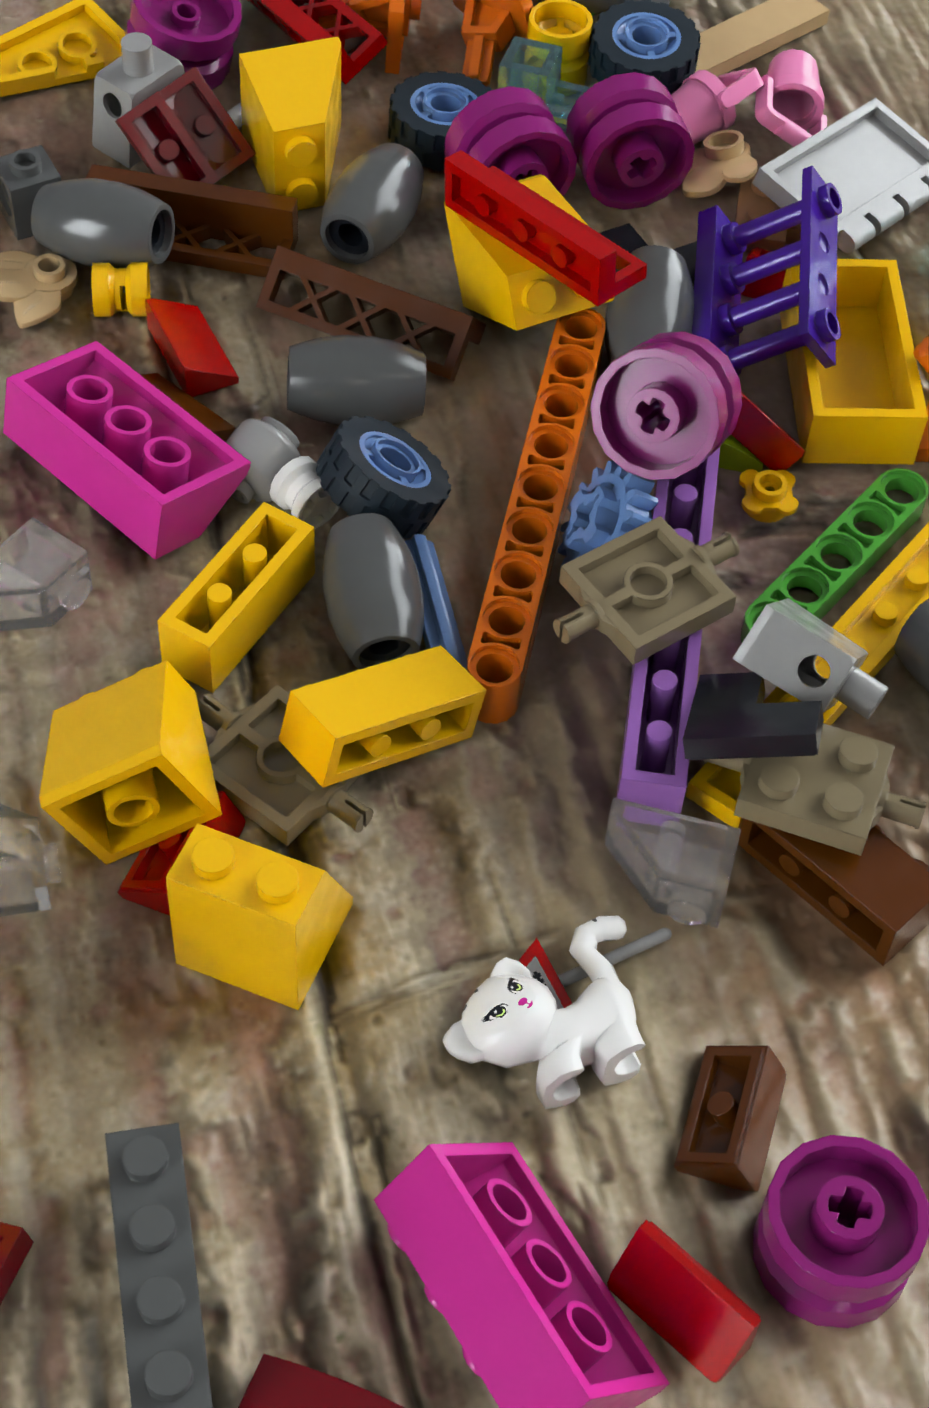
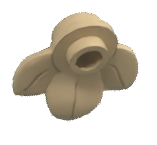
(721, 161)
(35, 284)

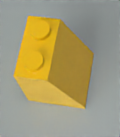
(293, 116)
(504, 283)
(129, 764)
(252, 915)

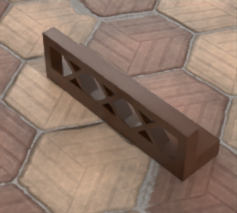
(218, 212)
(381, 296)

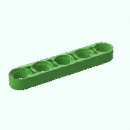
(844, 539)

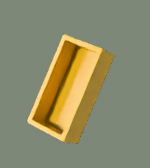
(873, 397)

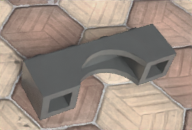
(157, 1269)

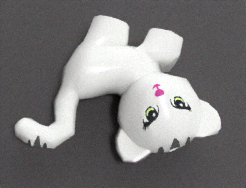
(518, 1022)

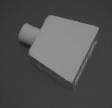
(124, 85)
(784, 652)

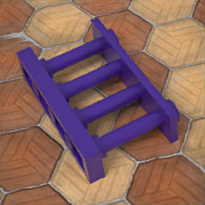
(723, 277)

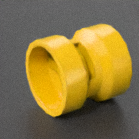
(108, 289)

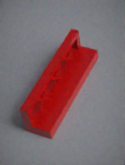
(303, 26)
(539, 230)

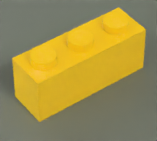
(237, 596)
(381, 715)

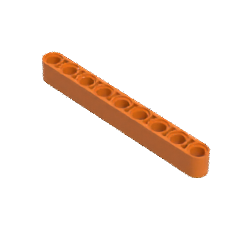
(535, 514)

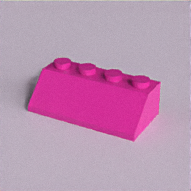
(122, 446)
(515, 1282)

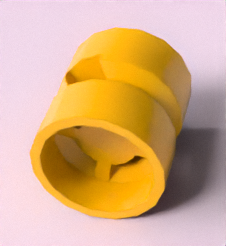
(564, 25)

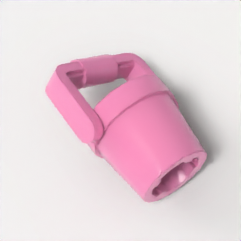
(791, 97)
(709, 100)

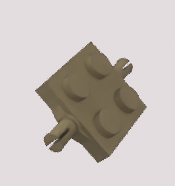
(647, 589)
(265, 777)
(826, 795)

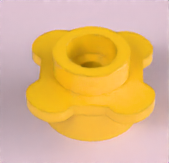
(768, 494)

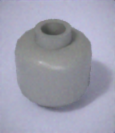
(268, 448)

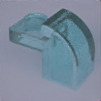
(538, 68)

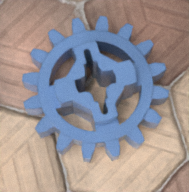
(606, 510)

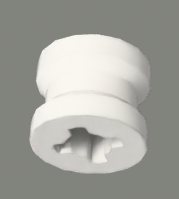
(300, 490)

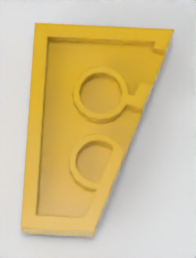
(58, 48)

